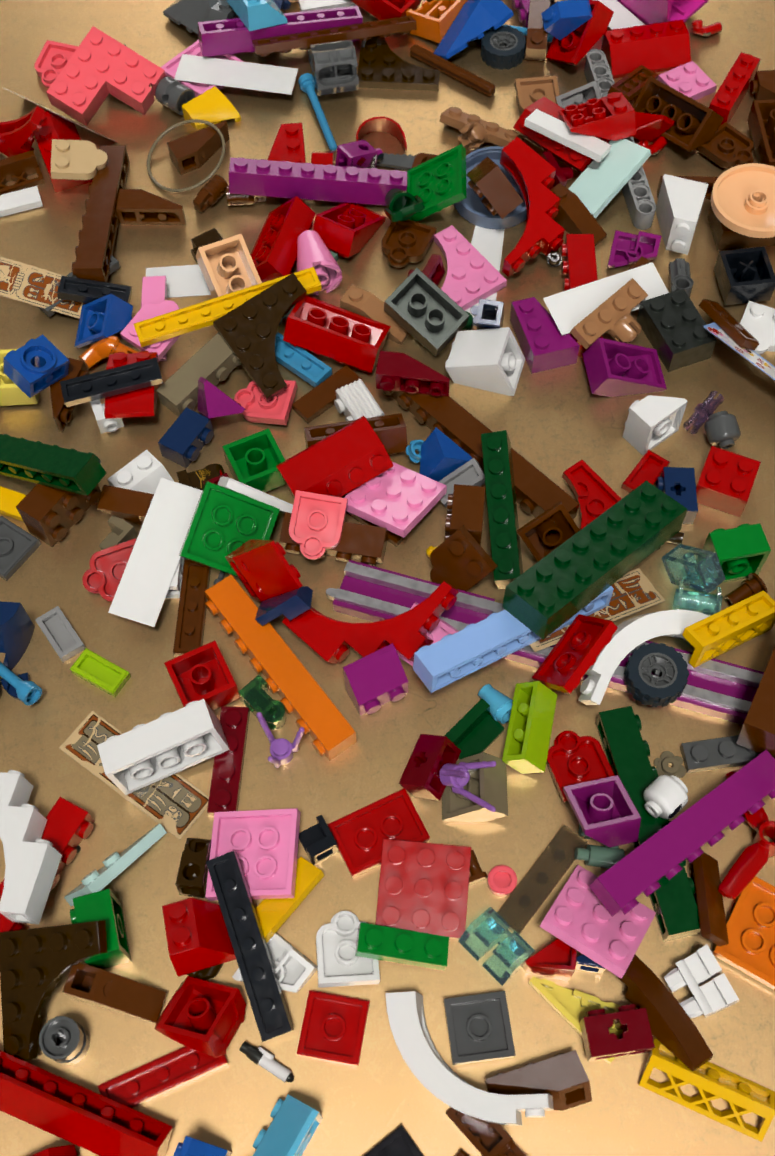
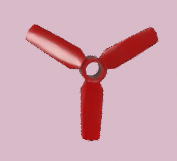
(753, 857)

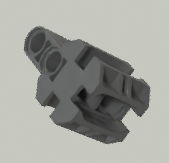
(334, 67)

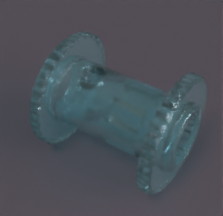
(697, 601)

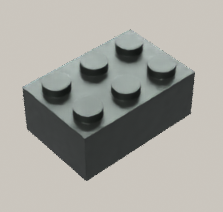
(426, 312)
(675, 330)

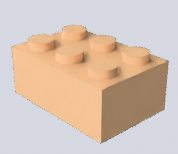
(227, 266)

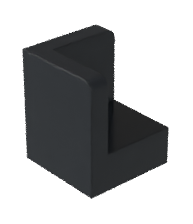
(318, 841)

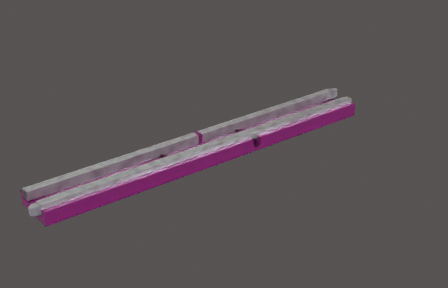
(381, 594)

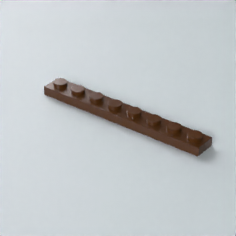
(360, 31)

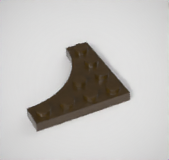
(385, 70)
(253, 331)
(31, 970)

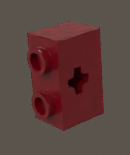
(424, 766)
(634, 1040)

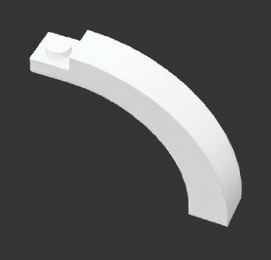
(627, 637)
(414, 1042)

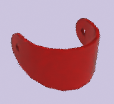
(382, 124)

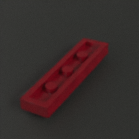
(229, 765)

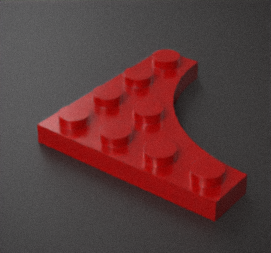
(590, 491)

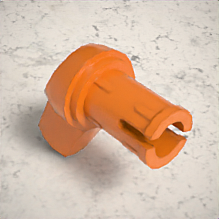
(102, 349)

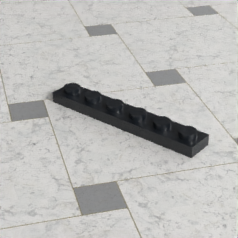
(249, 946)

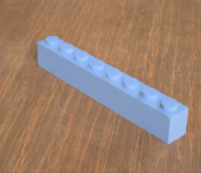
(482, 645)

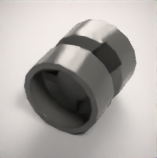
(173, 94)
(64, 1040)

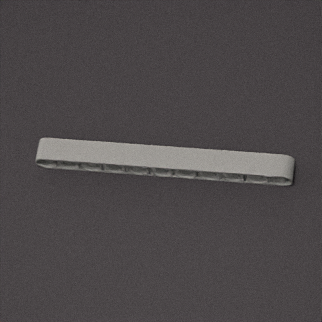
(636, 190)

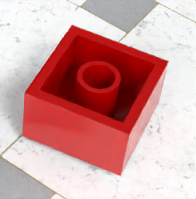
(726, 481)
(203, 676)

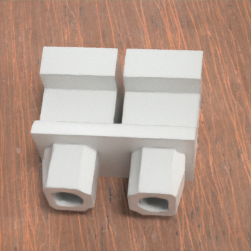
(695, 971)

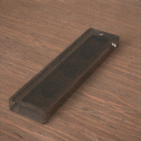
(541, 879)

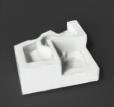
(290, 965)

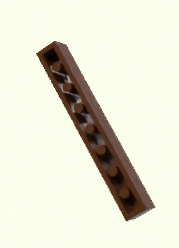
(101, 217)

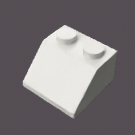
(653, 421)
(140, 474)

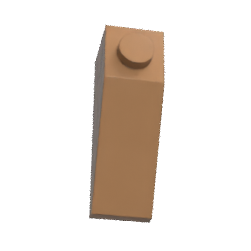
(368, 305)

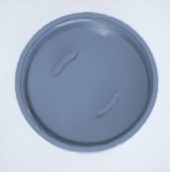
(473, 209)

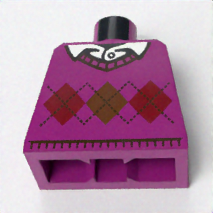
(358, 154)

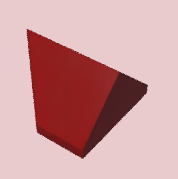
(651, 126)
(553, 961)

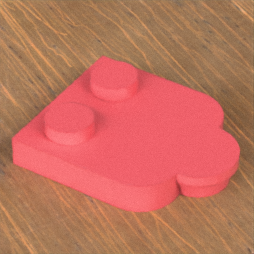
(52, 60)
(260, 410)
(317, 522)

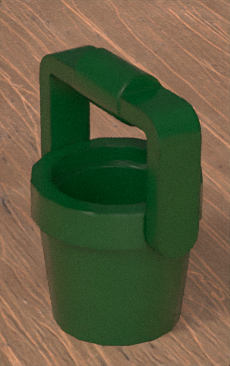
(402, 205)

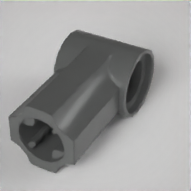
(680, 276)

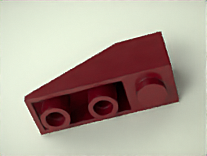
(405, 374)

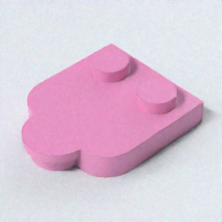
(146, 312)

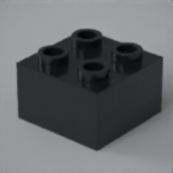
(744, 275)

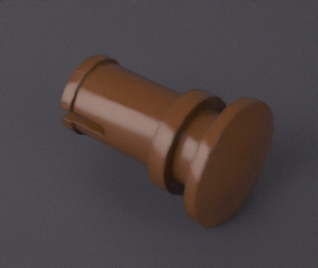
(747, 589)

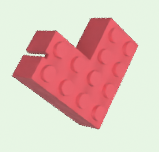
(100, 69)

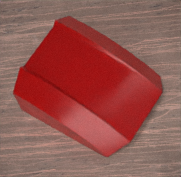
(203, 1016)

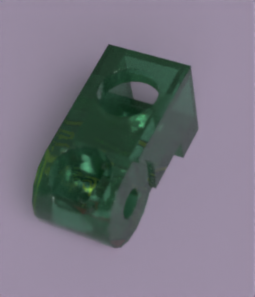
(257, 700)

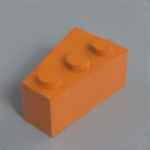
(435, 18)

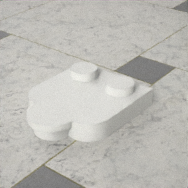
(760, 323)
(337, 957)

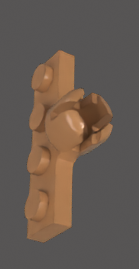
(475, 130)
(612, 317)

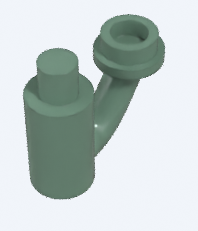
(598, 855)

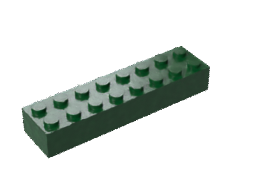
(593, 559)

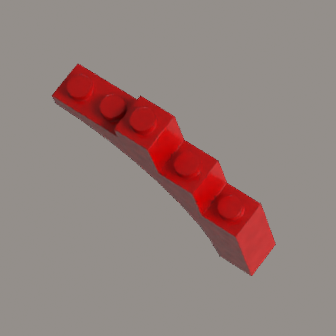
(18, 134)
(534, 180)
(406, 631)

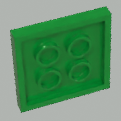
(439, 181)
(223, 524)

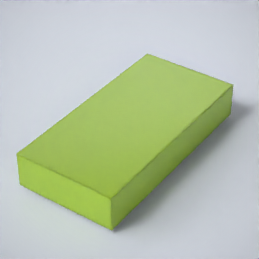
(100, 672)

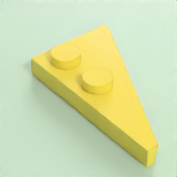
(573, 1004)

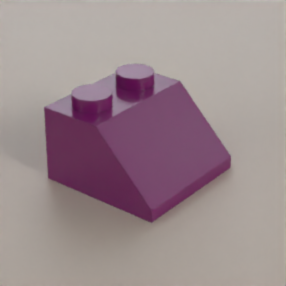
(375, 680)
(605, 811)

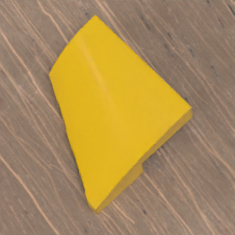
(211, 107)

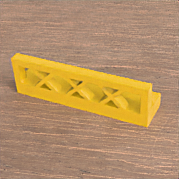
(730, 627)
(719, 1084)

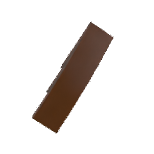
(666, 1016)
(484, 1136)

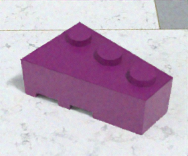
(540, 337)

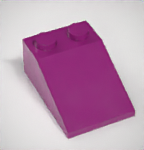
(622, 369)

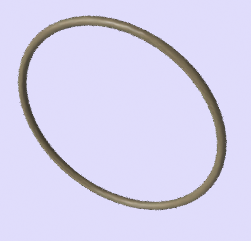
(204, 180)

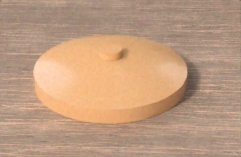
(746, 199)

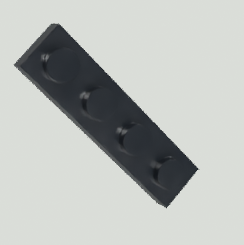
(111, 382)

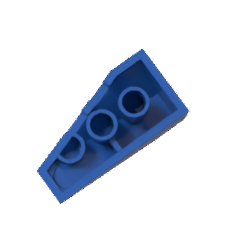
(470, 24)

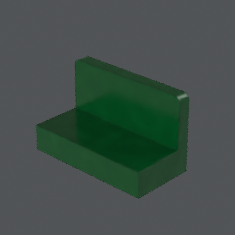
(475, 731)

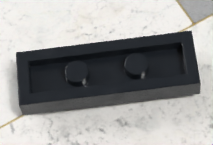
(89, 290)

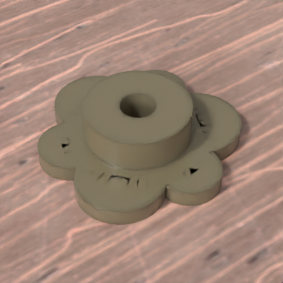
(667, 758)

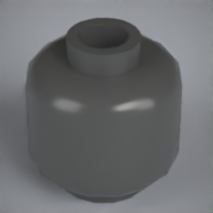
(722, 429)

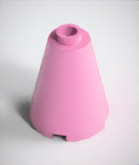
(314, 253)

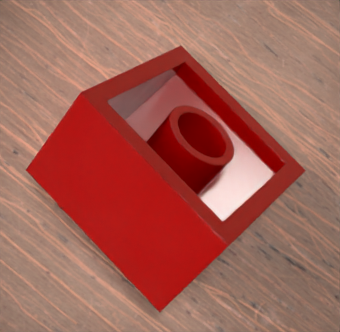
(196, 935)

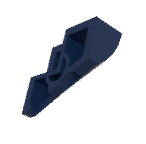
(289, 604)
(15, 632)

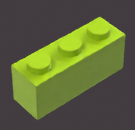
(530, 727)

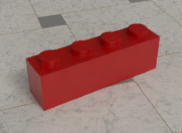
(735, 86)

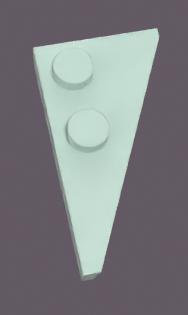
(115, 864)

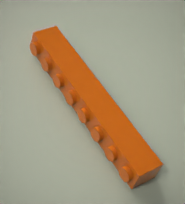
(281, 669)

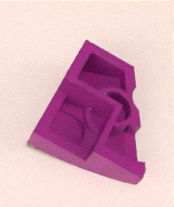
(628, 248)

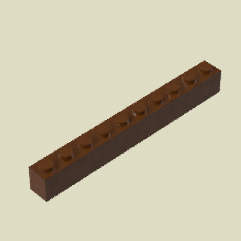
(532, 488)

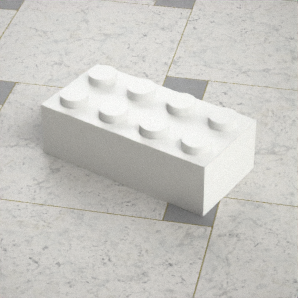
(162, 747)

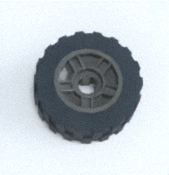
(503, 47)
(663, 662)

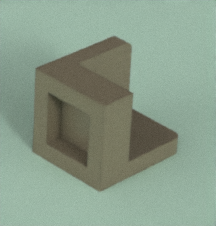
(121, 532)

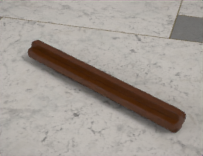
(452, 70)

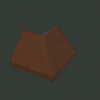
(548, 531)

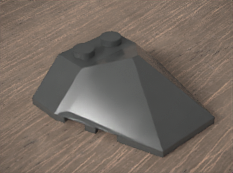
(194, 11)

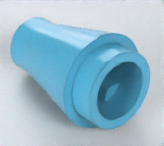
(499, 703)

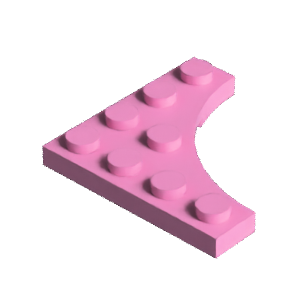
(468, 272)

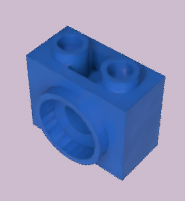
(36, 365)

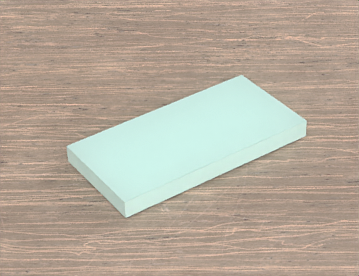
(604, 179)

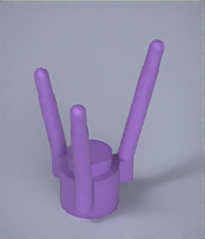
(280, 749)
(458, 776)

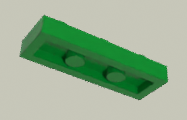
(402, 946)

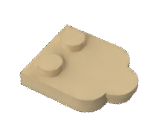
(76, 159)

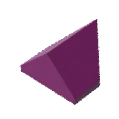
(214, 402)

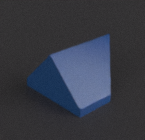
(441, 456)

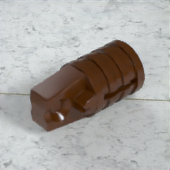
(210, 193)
(239, 199)

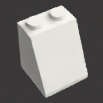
(679, 211)
(486, 360)

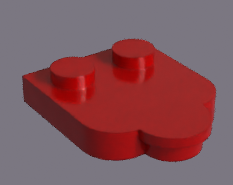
(107, 569)
(576, 761)

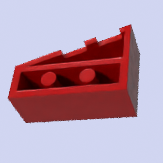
(289, 144)

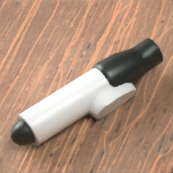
(265, 1059)

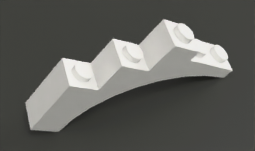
(28, 858)

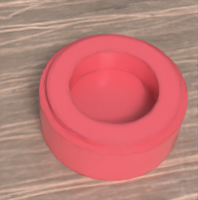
(502, 880)

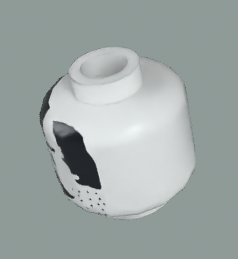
(665, 796)

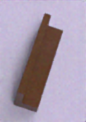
(17, 169)

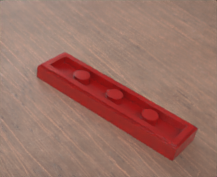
(160, 1076)

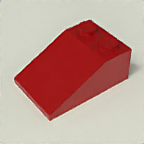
(581, 40)
(347, 227)
(133, 403)

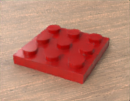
(424, 887)

